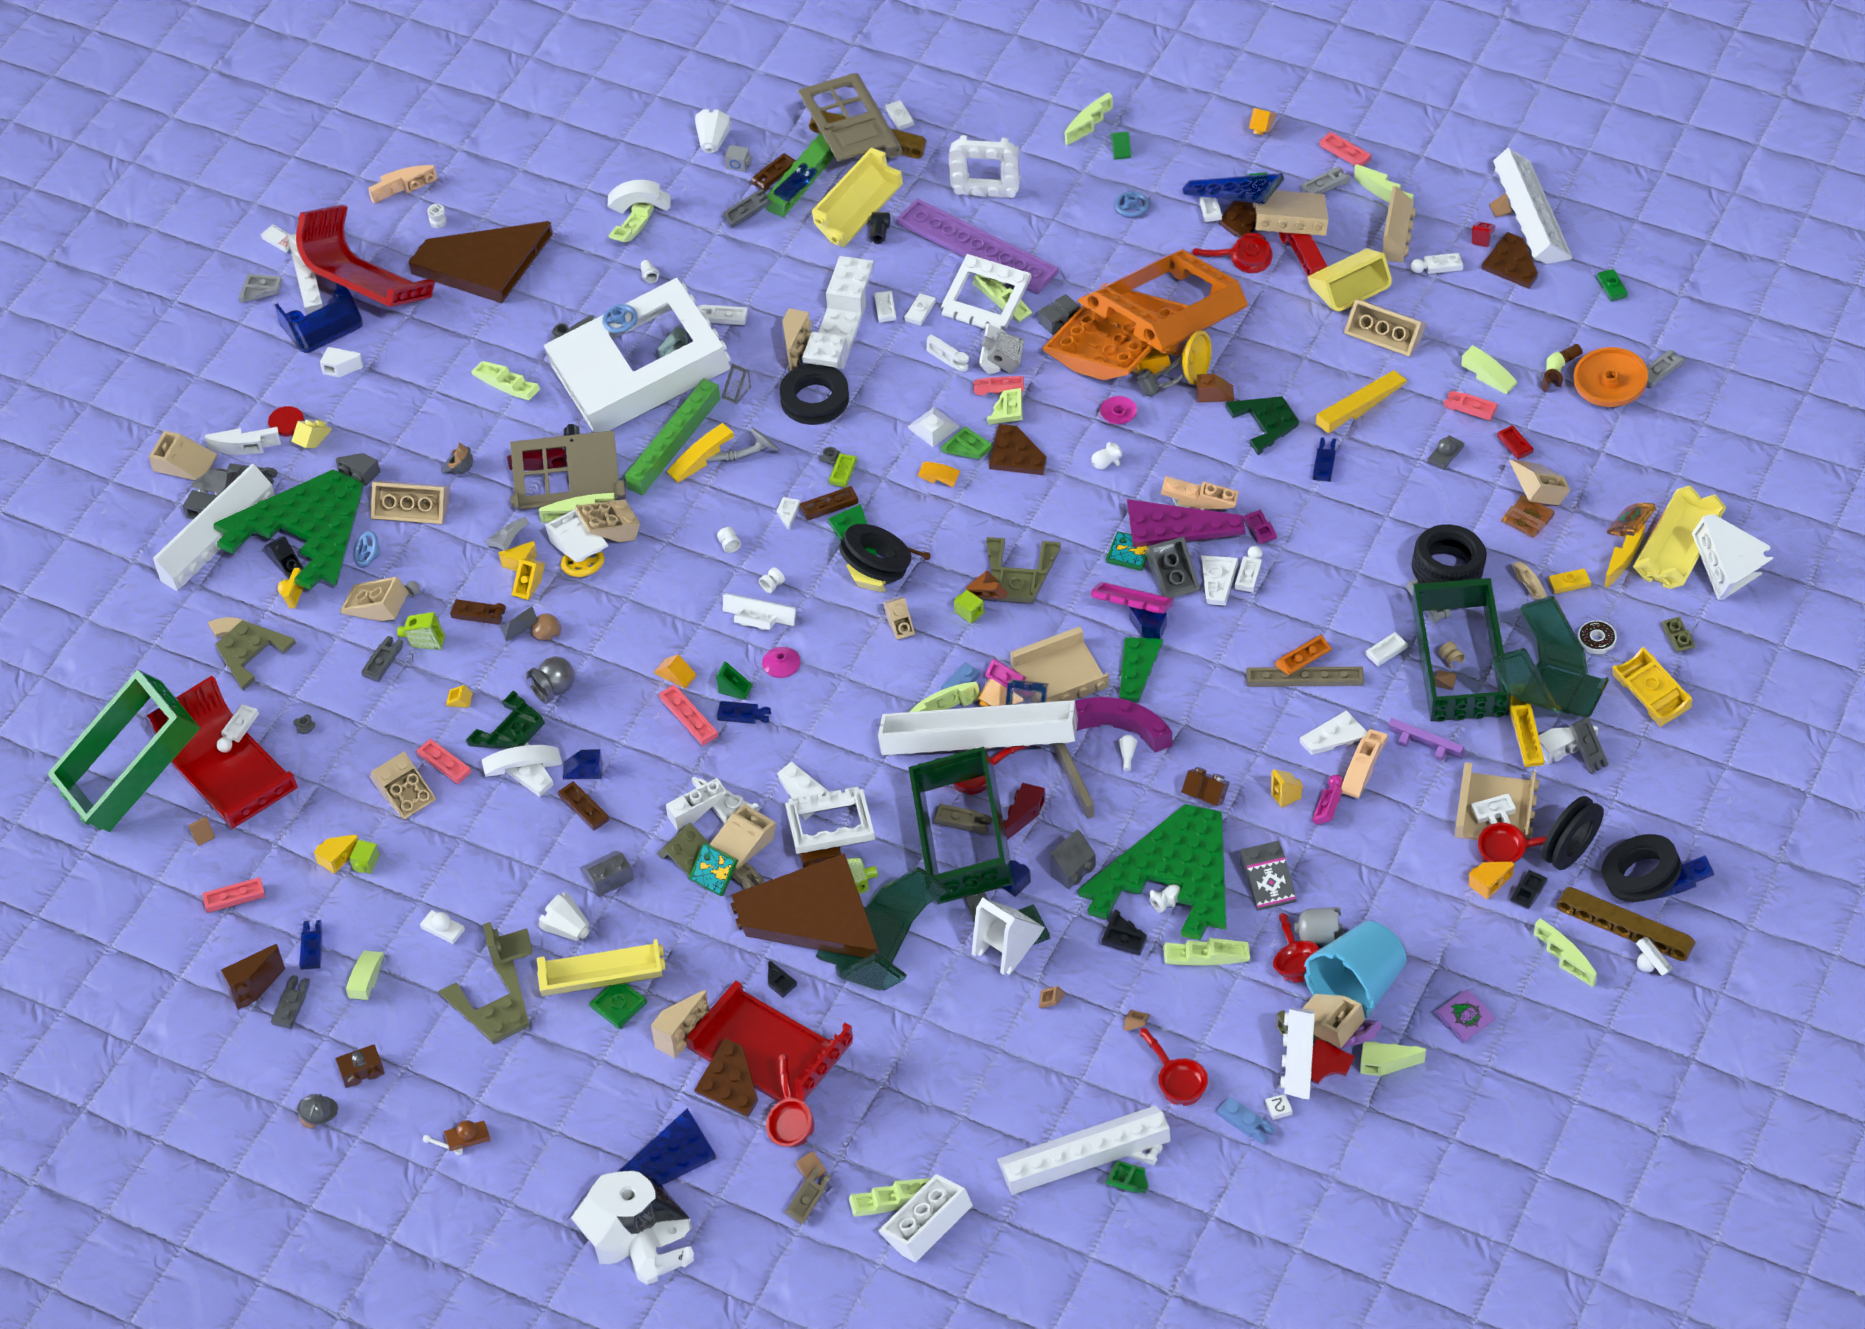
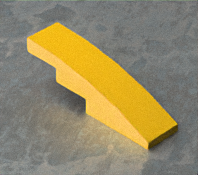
(699, 452)
(1623, 556)

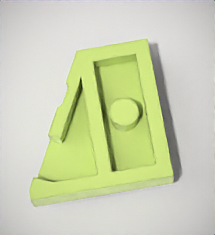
(1008, 407)

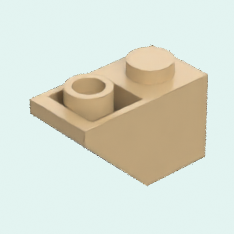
(899, 617)

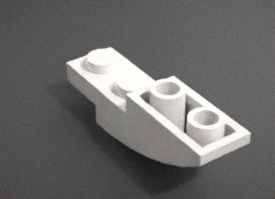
(240, 443)

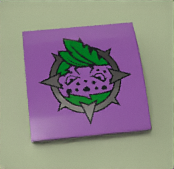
(1465, 1015)

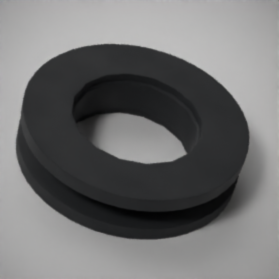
(817, 412)
(863, 561)
(1572, 832)
(1650, 884)

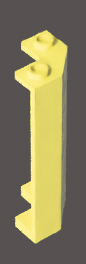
(856, 196)
(1671, 546)
(600, 969)

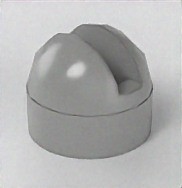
(413, 588)

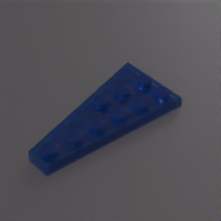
(1242, 188)
(673, 1151)

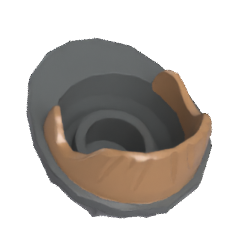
(460, 461)
(316, 1110)

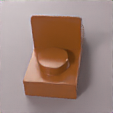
(987, 587)

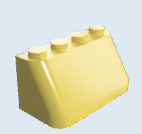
(1352, 279)

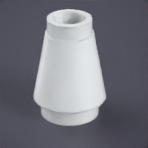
(649, 272)

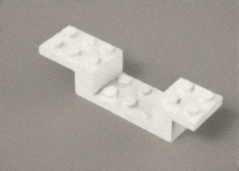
(843, 315)

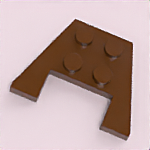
(1239, 218)

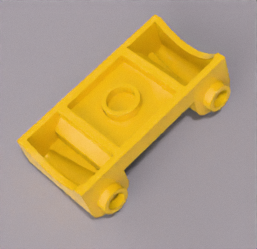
(1653, 687)

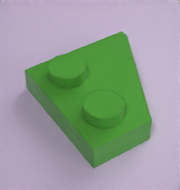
(967, 444)

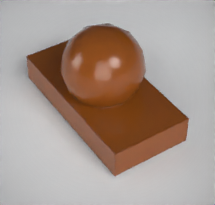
(466, 1135)

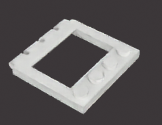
(987, 269)
(825, 839)

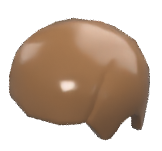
(546, 627)

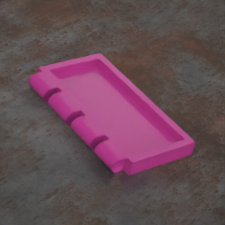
(1132, 597)

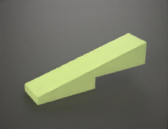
(1000, 295)

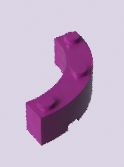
(1125, 716)

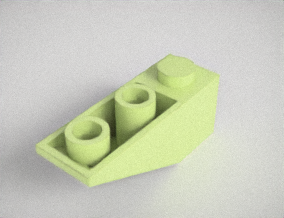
(1387, 1058)

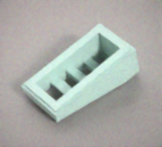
(674, 341)

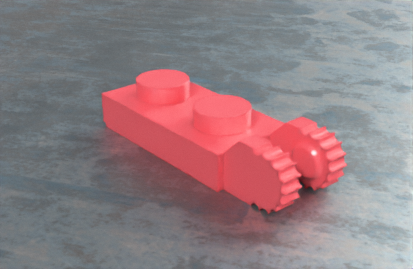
(997, 384)
(1470, 405)

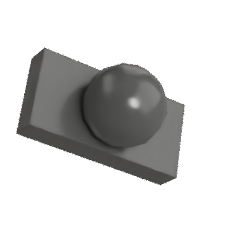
(1446, 451)

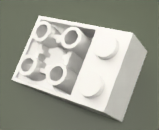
(573, 538)

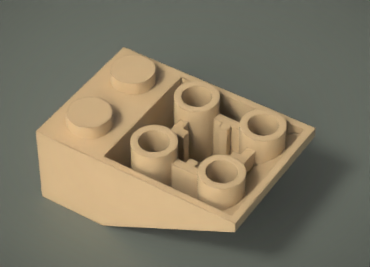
(796, 334)
(180, 456)
(1540, 482)
(610, 520)
(402, 785)
(745, 834)
(1335, 1017)
(677, 1022)

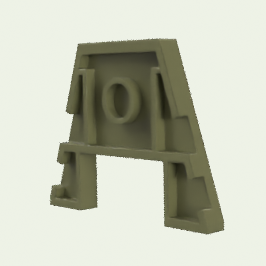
(246, 642)

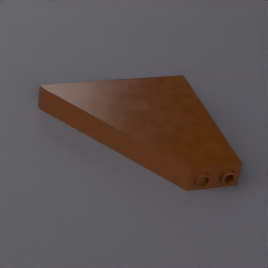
(482, 261)
(809, 910)

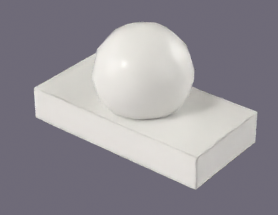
(442, 926)
(1651, 958)

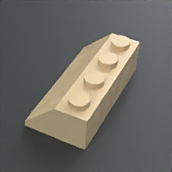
(1398, 226)
(1384, 327)
(409, 502)

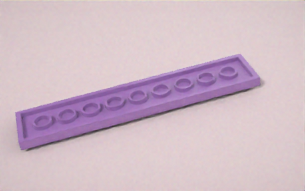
(970, 240)

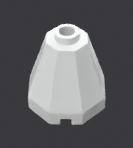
(712, 129)
(564, 918)

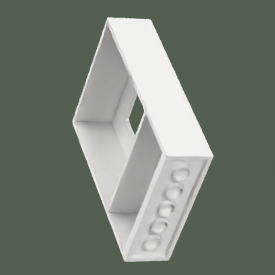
(603, 381)

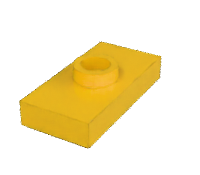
(1569, 581)

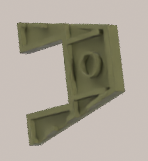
(1021, 583)
(499, 1017)

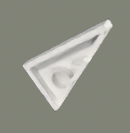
(727, 804)

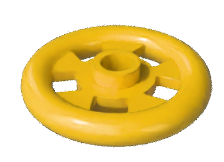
(583, 565)

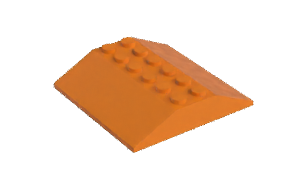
(1106, 345)

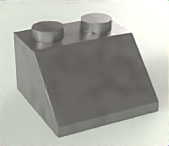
(1072, 860)
(608, 872)

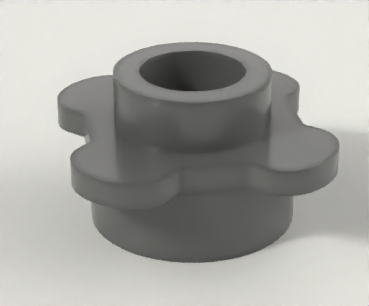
(830, 455)
(304, 724)

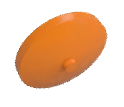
(1610, 377)

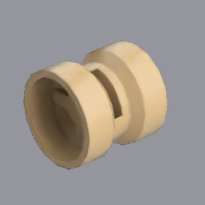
(1451, 653)

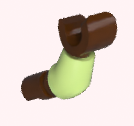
(1555, 364)

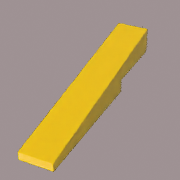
(1359, 402)
(1526, 733)

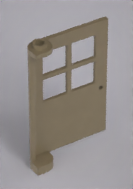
(856, 133)
(590, 468)

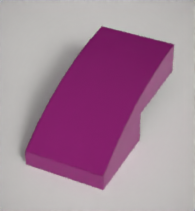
(1259, 527)

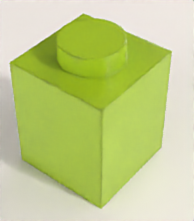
(969, 606)
(364, 856)

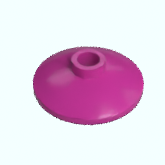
(1118, 410)
(781, 662)

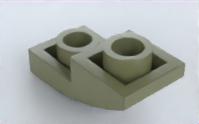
(1677, 634)

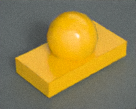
(290, 590)

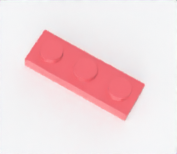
(1345, 149)
(444, 761)
(233, 895)

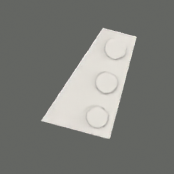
(1218, 578)
(1335, 732)
(532, 777)
(799, 784)

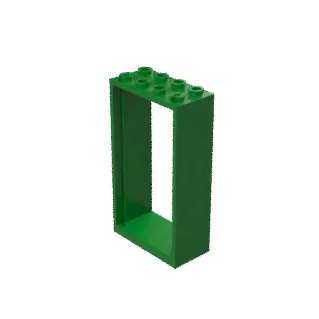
(142, 770)

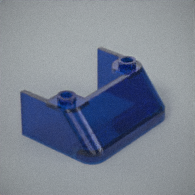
(324, 324)

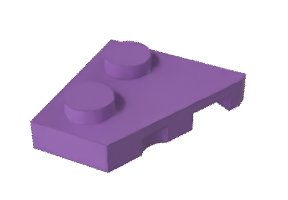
(1366, 1032)

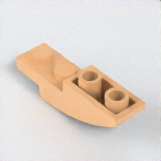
(403, 179)
(1204, 496)
(1363, 762)

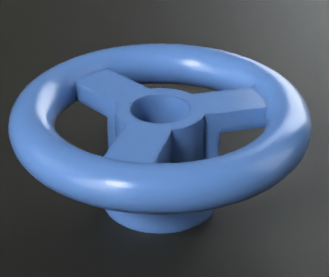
(1131, 202)
(618, 315)
(369, 549)

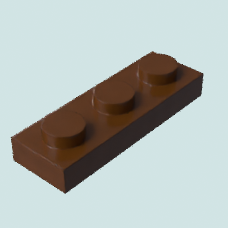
(829, 503)
(583, 806)

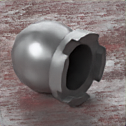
(552, 677)

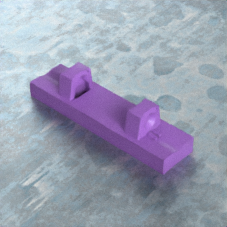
(1441, 744)

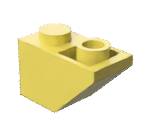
(310, 433)
(866, 582)

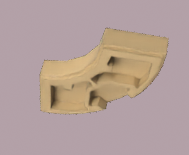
(1529, 579)
(222, 626)

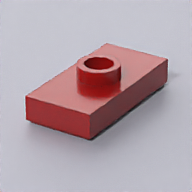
(1515, 442)

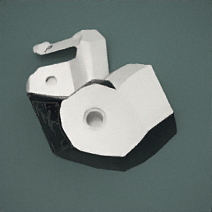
(631, 1217)

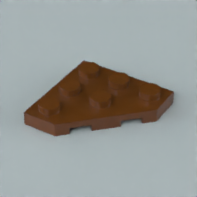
(1512, 261)
(1016, 452)
(729, 1080)

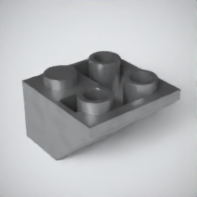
(215, 480)

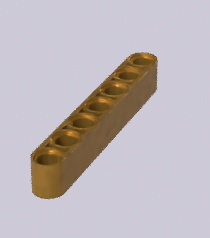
(911, 144)
(1625, 923)

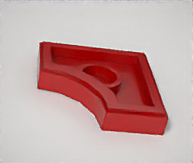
(1329, 1061)

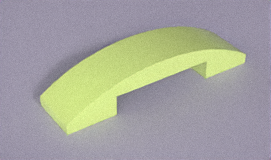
(634, 223)
(950, 697)

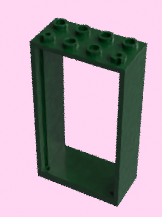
(1452, 596)
(948, 771)

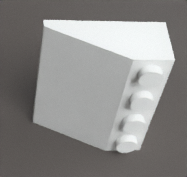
(1299, 1052)

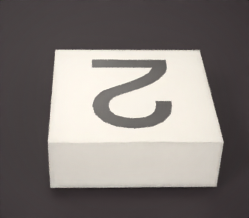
(1278, 1106)

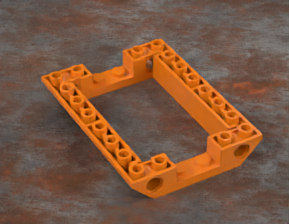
(1223, 301)

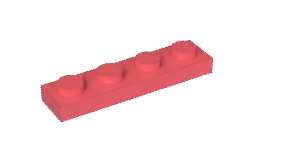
(688, 715)

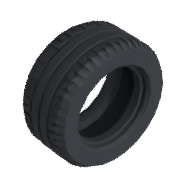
(1449, 540)

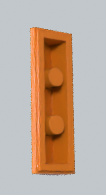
(1303, 655)

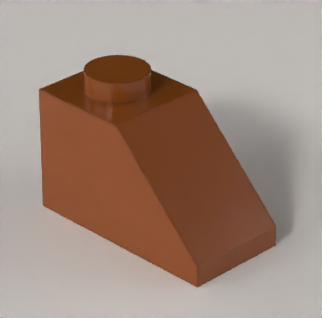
(1213, 389)

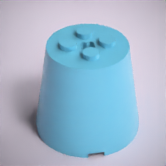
(1357, 965)

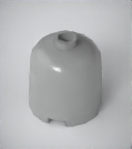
(1319, 925)

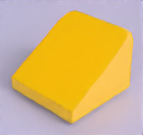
(459, 697)

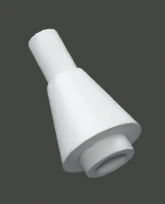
(1127, 747)

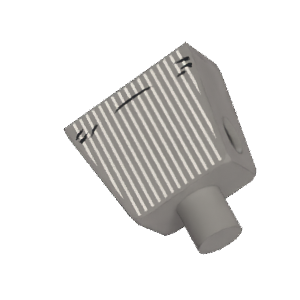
(1004, 350)

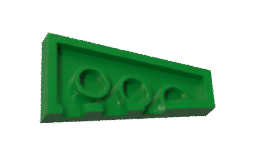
(847, 518)
(1137, 666)

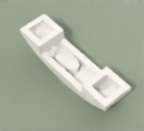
(521, 756)

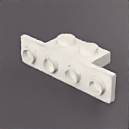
(758, 612)

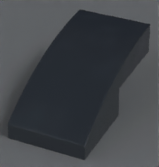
(1529, 889)

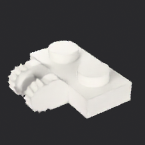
(1493, 808)

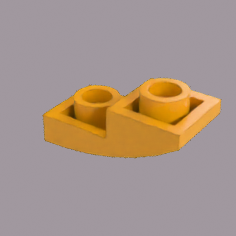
(935, 471)

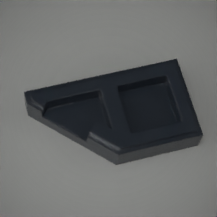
(780, 980)

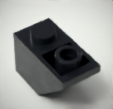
(283, 556)

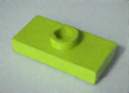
(843, 470)

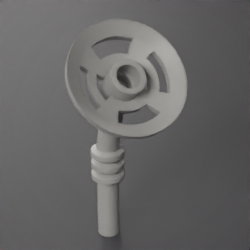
(761, 443)

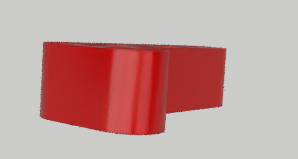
(1305, 250)

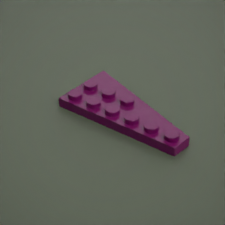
(1159, 523)

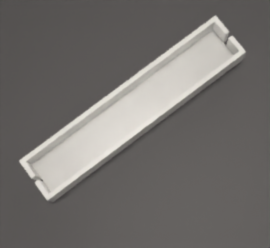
(978, 728)

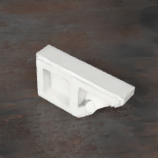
(788, 510)

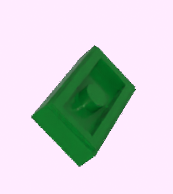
(1612, 285)

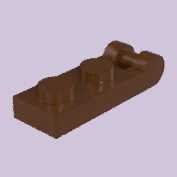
(773, 172)
(478, 611)

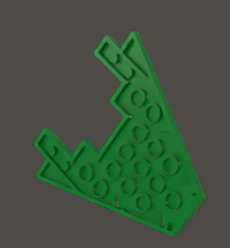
(314, 510)
(1179, 852)

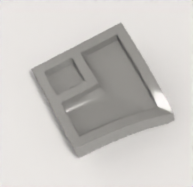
(504, 536)

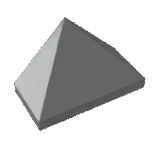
(519, 623)

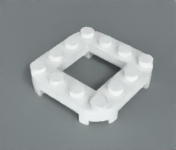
(1004, 151)

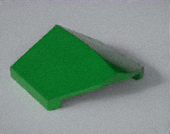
(1128, 1177)

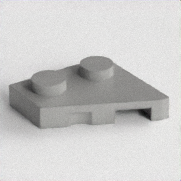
(259, 286)

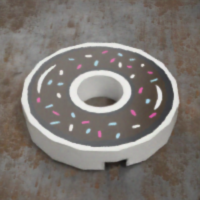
(1597, 628)

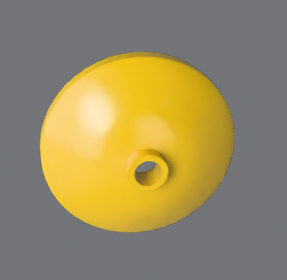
(1196, 356)

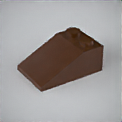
(253, 975)

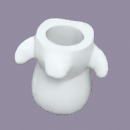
(1104, 457)
(1164, 899)

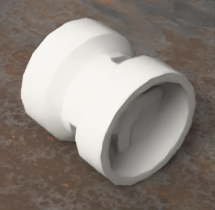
(436, 216)
(729, 540)
(771, 580)

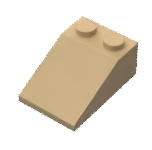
(376, 599)

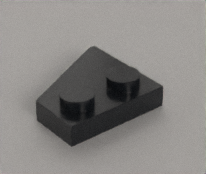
(1124, 935)

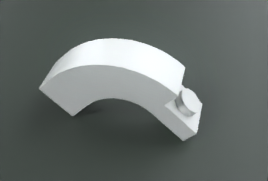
(635, 192)

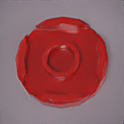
(285, 419)

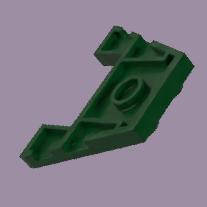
(1272, 416)
(514, 730)

